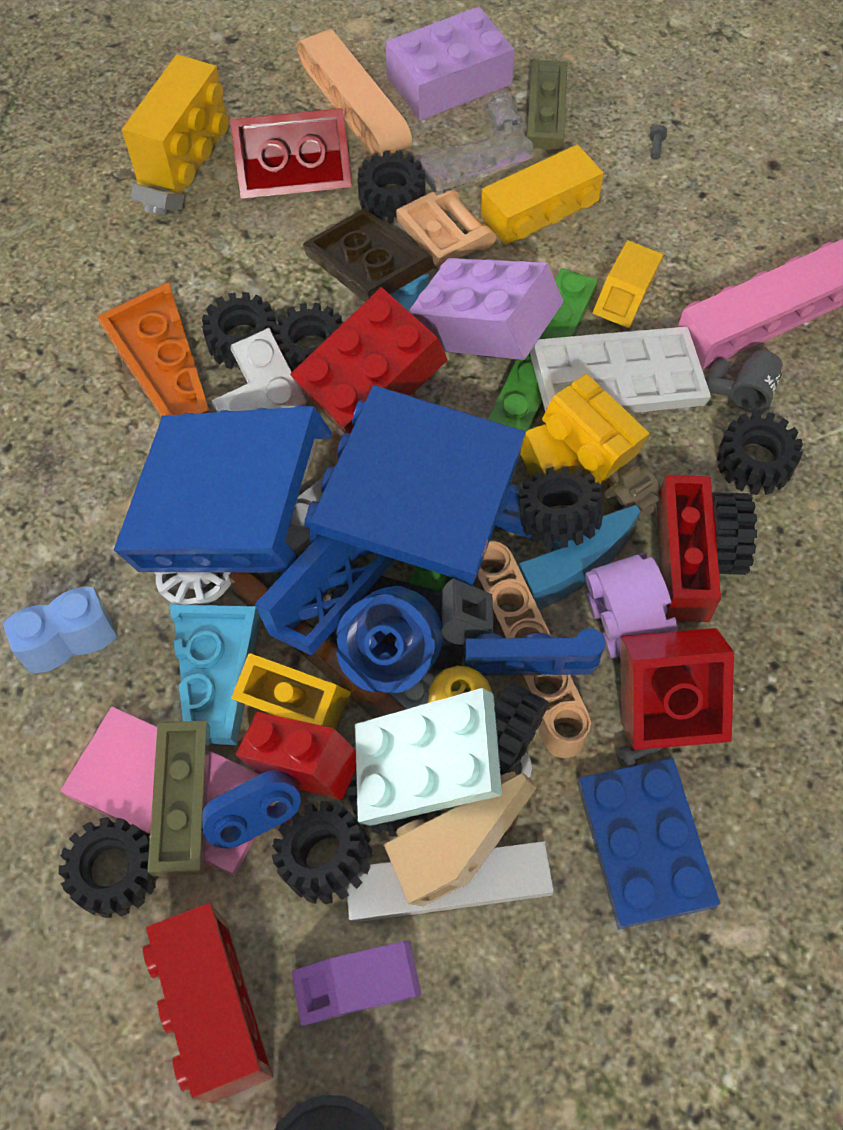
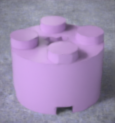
(629, 600)

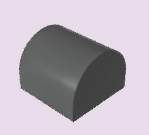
(465, 612)

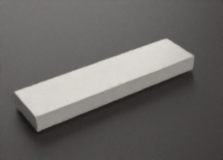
(505, 876)

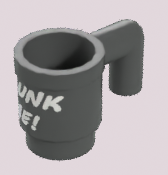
(755, 383)

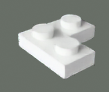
(266, 377)

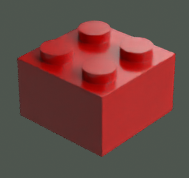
(676, 688)

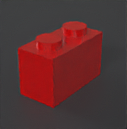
(308, 752)

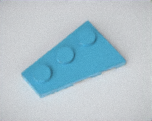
(211, 654)

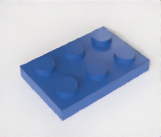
(647, 843)

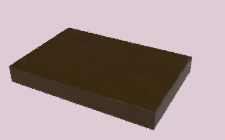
(368, 255)

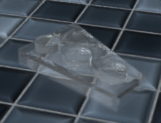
(471, 161)

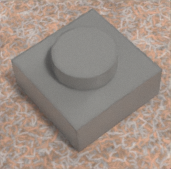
(156, 198)

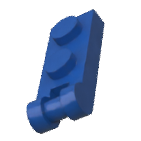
(535, 654)

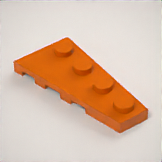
(157, 351)

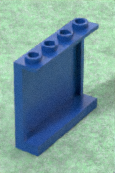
(417, 484)
(220, 491)

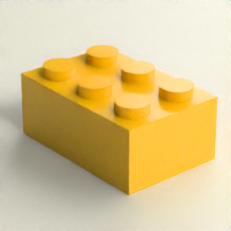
(176, 124)

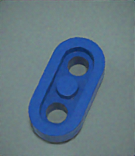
(248, 809)

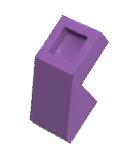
(356, 982)

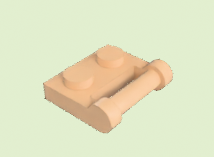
(438, 233)

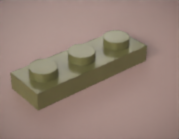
(547, 104)
(179, 798)

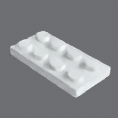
(634, 367)

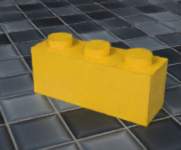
(541, 194)

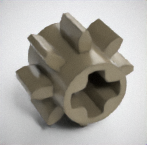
(632, 488)

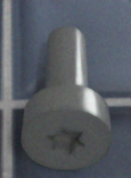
(658, 134)
(627, 757)

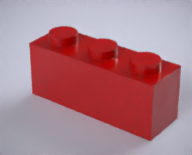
(688, 547)

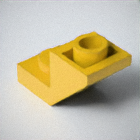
(627, 284)

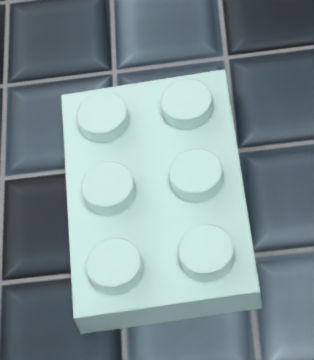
(427, 758)

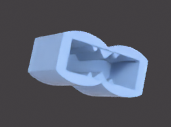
(53, 633)

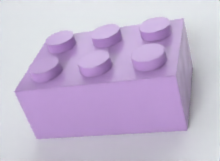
(449, 62)
(489, 306)

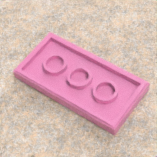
(118, 780)

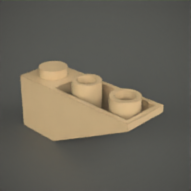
(450, 849)

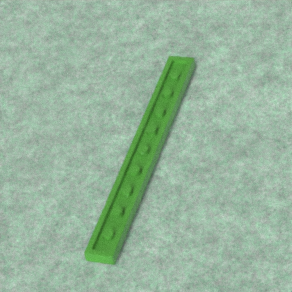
(520, 396)

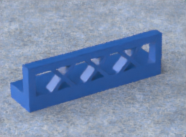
(302, 587)

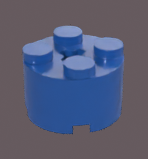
(366, 656)

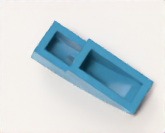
(564, 569)

